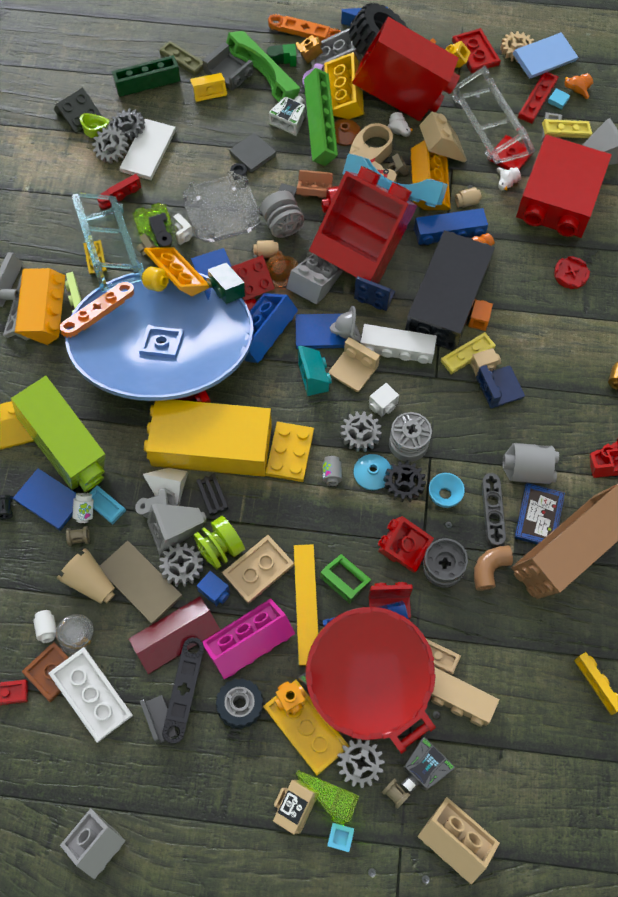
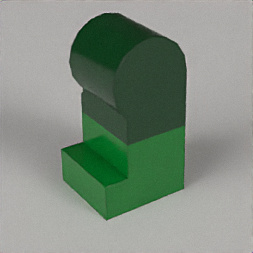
(283, 54)

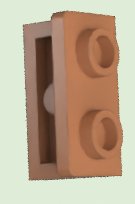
(314, 183)

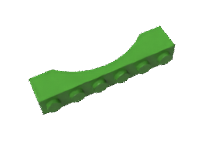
(246, 49)

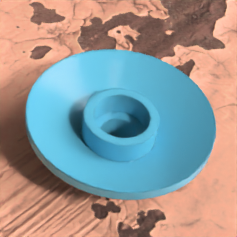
(367, 478)

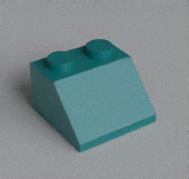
(313, 371)

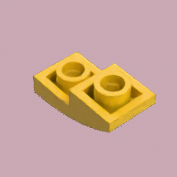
(98, 245)

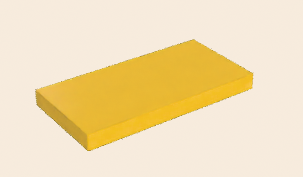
(308, 733)

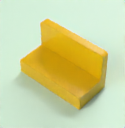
(209, 87)

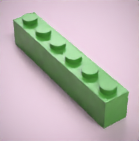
(320, 117)

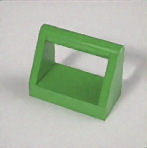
(338, 585)

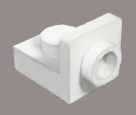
(183, 228)

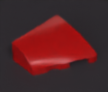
(605, 461)

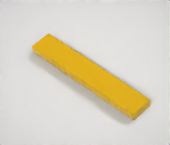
(305, 599)

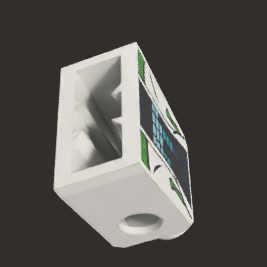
(288, 114)

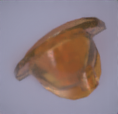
(280, 268)

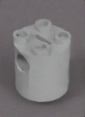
(531, 463)

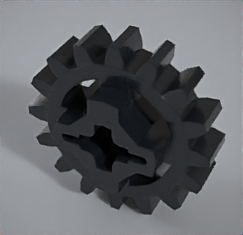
(403, 489)

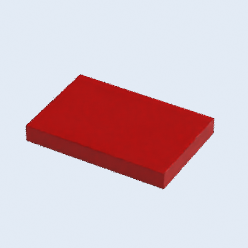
(480, 50)

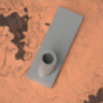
(8, 274)

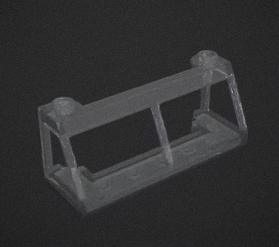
(522, 134)

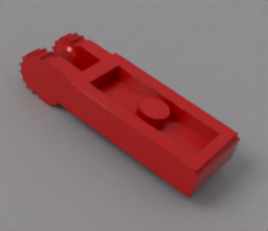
(120, 190)

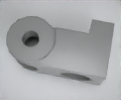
(165, 497)

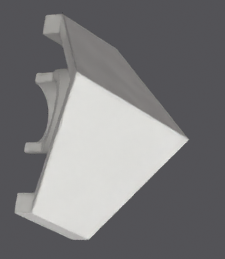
(167, 478)

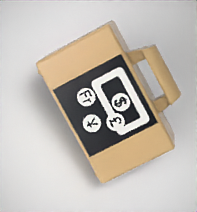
(294, 807)

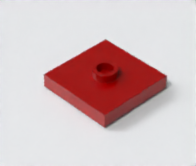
(513, 149)

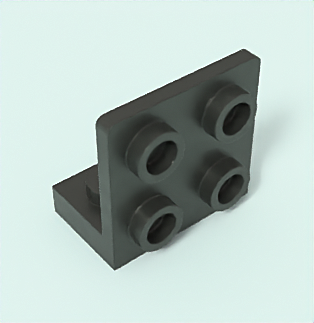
(74, 106)

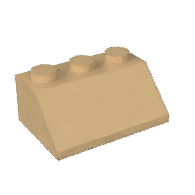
(459, 840)

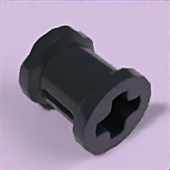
(5, 507)

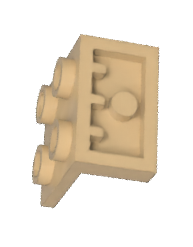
(355, 365)

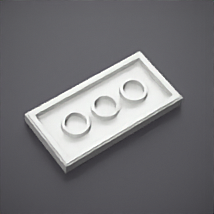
(148, 149)
(90, 694)

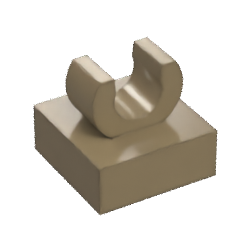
(400, 165)
(147, 243)

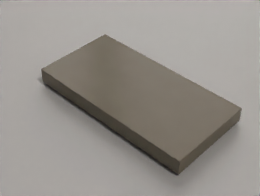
(140, 582)

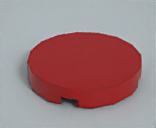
(571, 272)

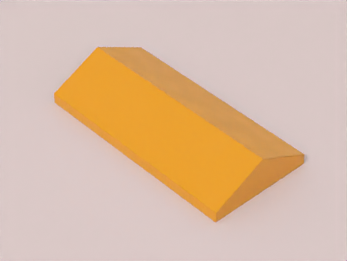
(178, 269)

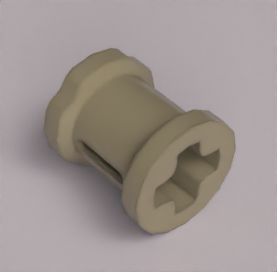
(77, 536)
(396, 793)

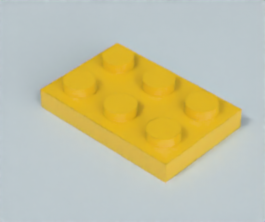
(289, 451)

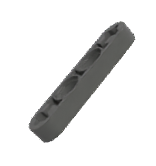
(493, 510)

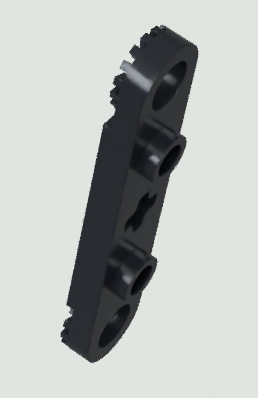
(180, 704)

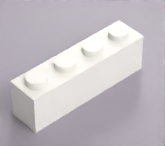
(399, 343)

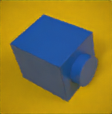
(213, 589)

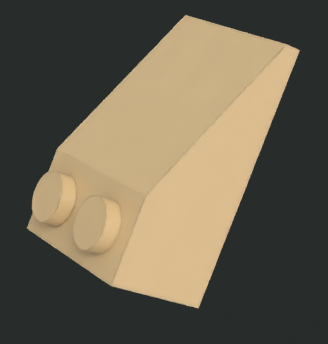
(441, 137)

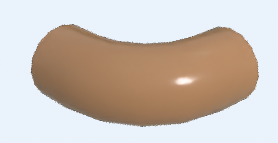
(488, 563)

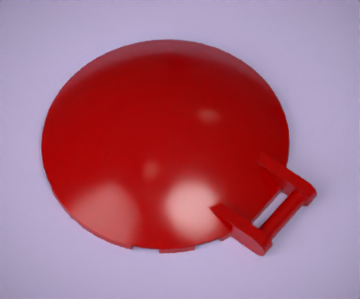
(372, 675)

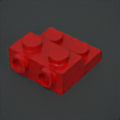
(405, 543)

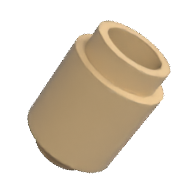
(468, 197)
(266, 248)

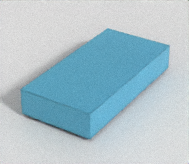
(106, 505)

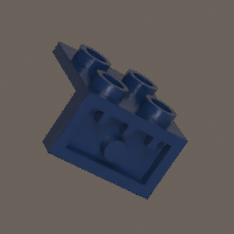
(373, 294)
(499, 386)

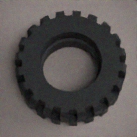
(368, 24)

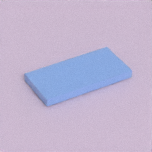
(545, 55)

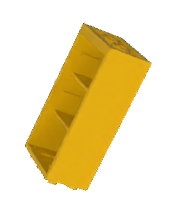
(209, 437)

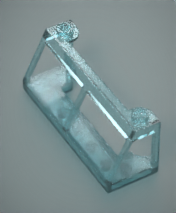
(117, 209)

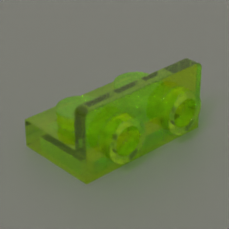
(141, 216)

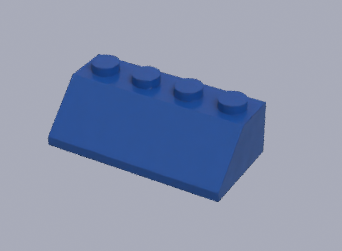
(269, 319)

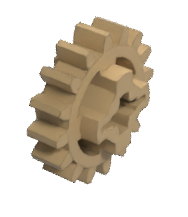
(514, 42)

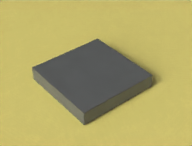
(252, 152)

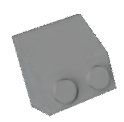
(92, 844)

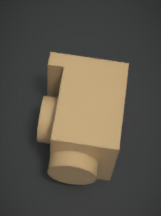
(483, 358)

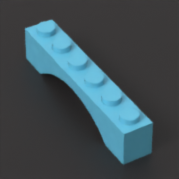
(426, 190)

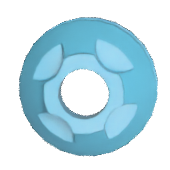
(448, 482)

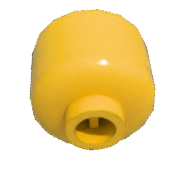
(155, 279)

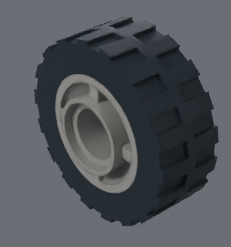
(242, 716)

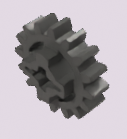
(127, 123)

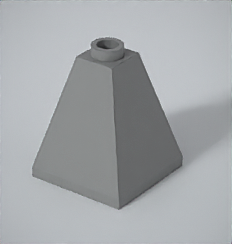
(605, 140)
(173, 524)

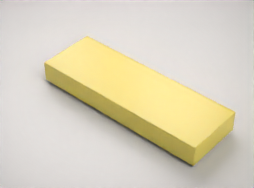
(567, 128)
(462, 356)

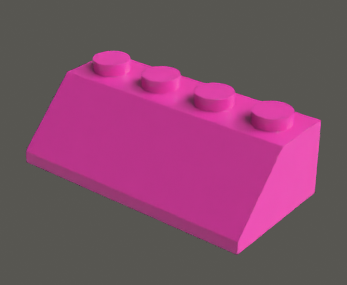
(248, 638)

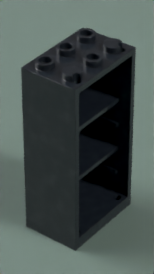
(450, 289)

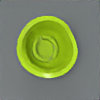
(92, 124)

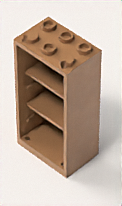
(571, 546)

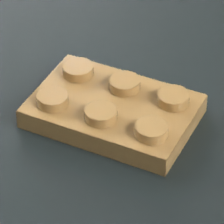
(258, 569)

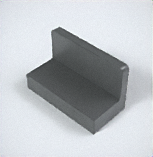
(155, 713)

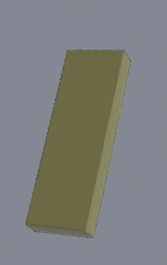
(184, 59)

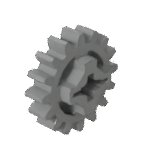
(108, 145)
(360, 422)
(172, 566)
(363, 752)

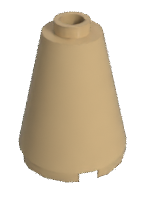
(87, 578)

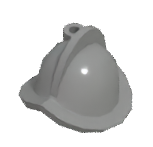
(346, 326)

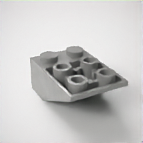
(313, 278)

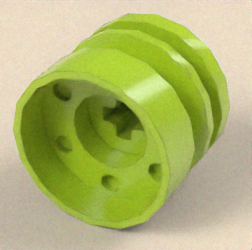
(218, 542)

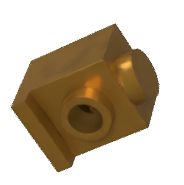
(310, 48)

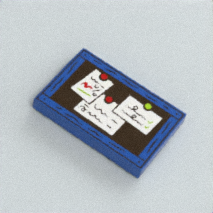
(538, 513)

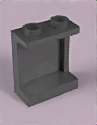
(231, 67)

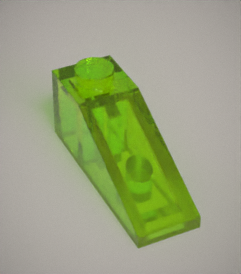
(333, 799)

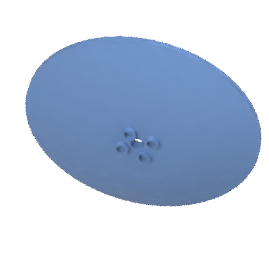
(200, 349)

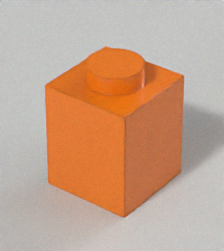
(480, 315)

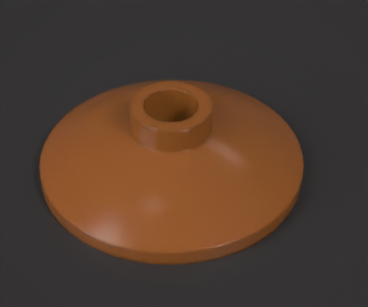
(346, 131)

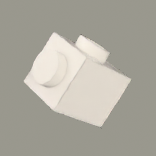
(383, 400)

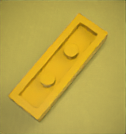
(598, 682)

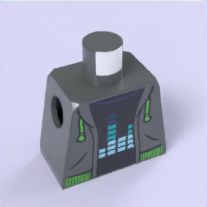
(425, 767)

